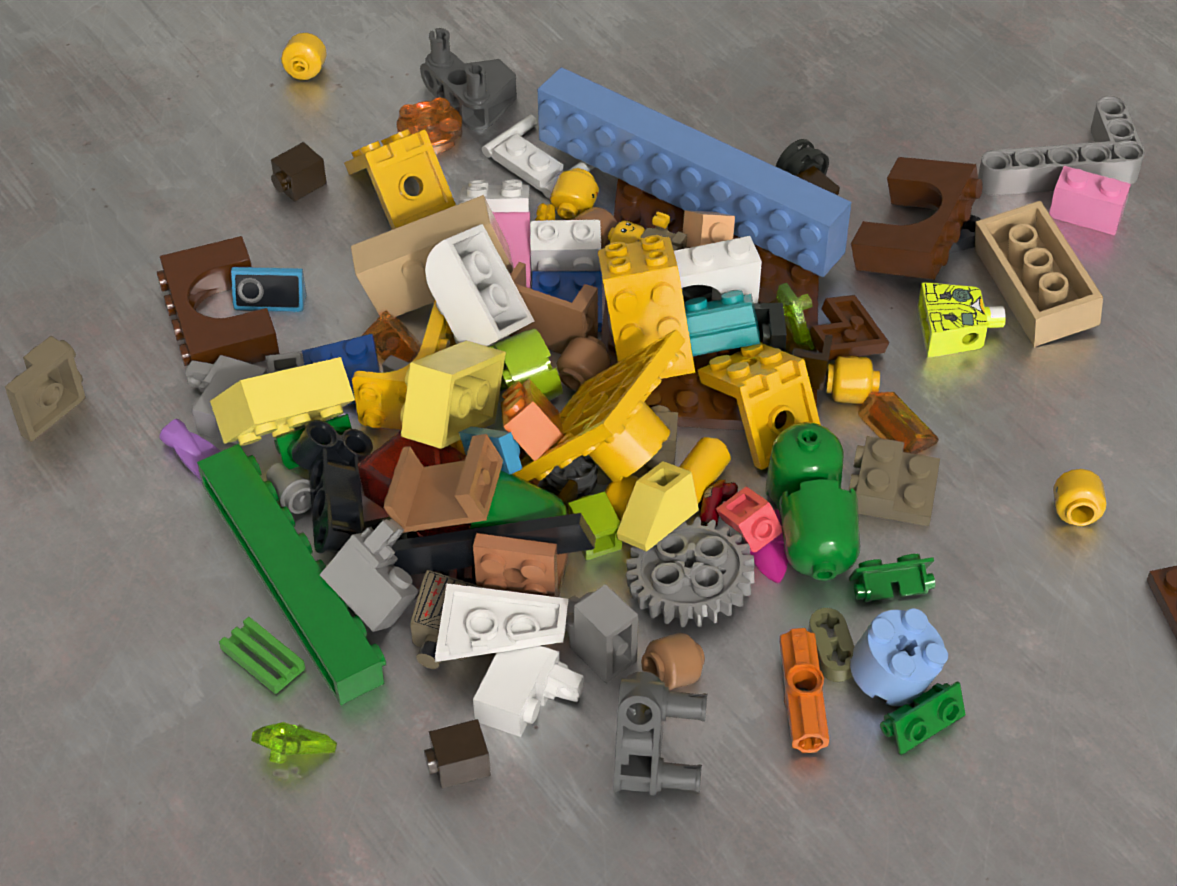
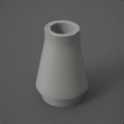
(291, 488)

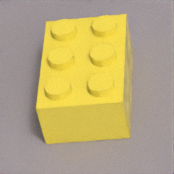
(451, 393)
(282, 401)

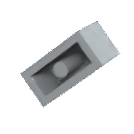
(212, 381)
(367, 577)
(603, 632)

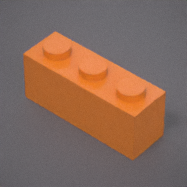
(531, 418)

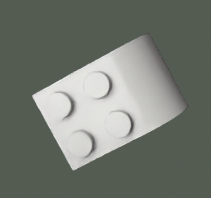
(475, 288)

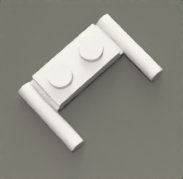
(527, 159)

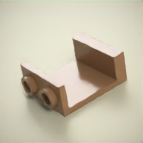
(556, 318)
(444, 492)

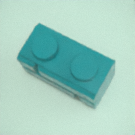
(722, 323)

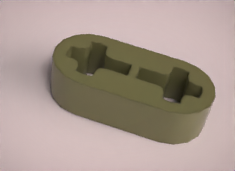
(839, 642)

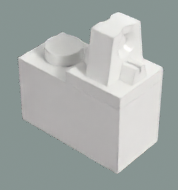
(521, 683)

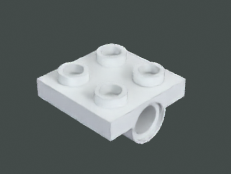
(507, 197)

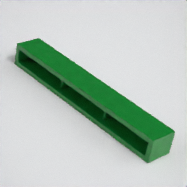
(292, 575)

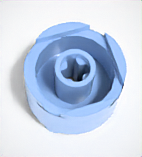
(898, 656)

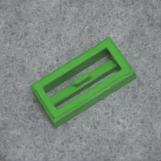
(242, 636)

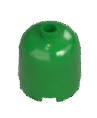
(800, 455)
(520, 501)
(820, 528)

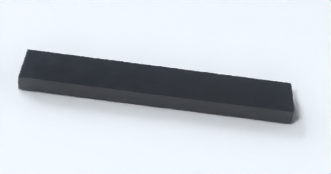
(456, 551)

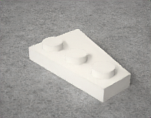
(497, 621)

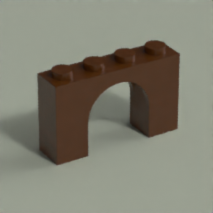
(923, 246)
(191, 279)

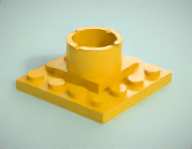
(611, 416)

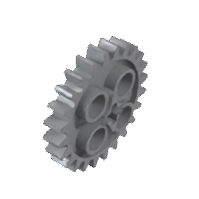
(692, 573)

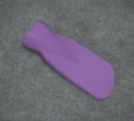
(187, 445)

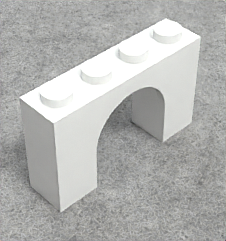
(722, 265)

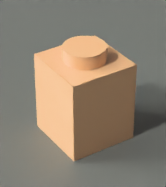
(707, 227)

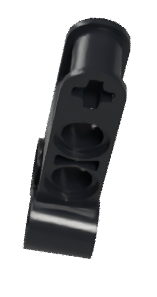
(333, 481)

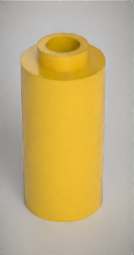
(706, 463)

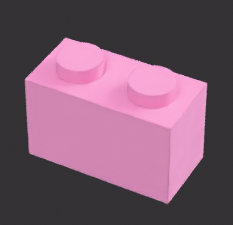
(1089, 200)

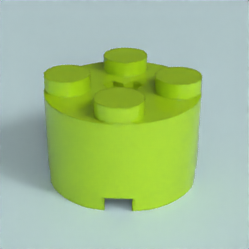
(528, 359)

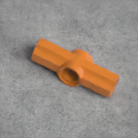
(804, 708)

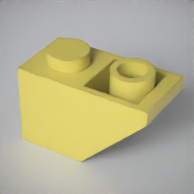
(658, 506)

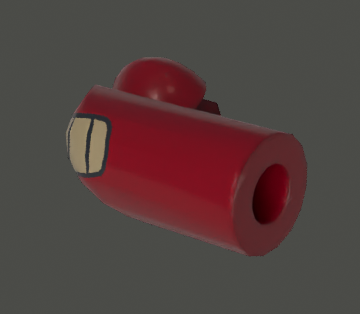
(713, 498)

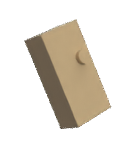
(395, 262)
(1038, 273)

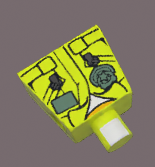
(955, 318)

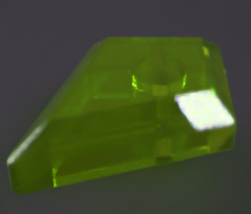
(794, 316)
(291, 739)

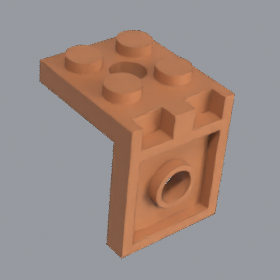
(518, 565)

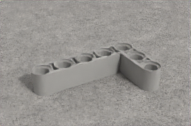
(1114, 155)

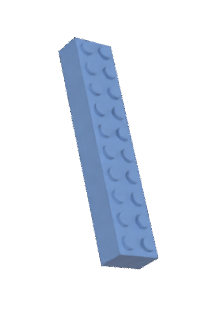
(693, 170)

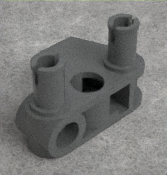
(475, 89)
(639, 735)

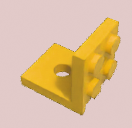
(392, 164)
(764, 385)

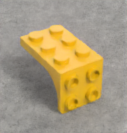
(645, 298)
(382, 395)

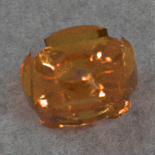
(434, 113)

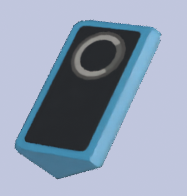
(268, 288)

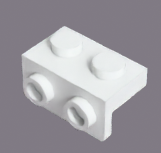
(565, 245)

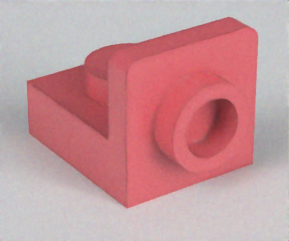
(751, 517)

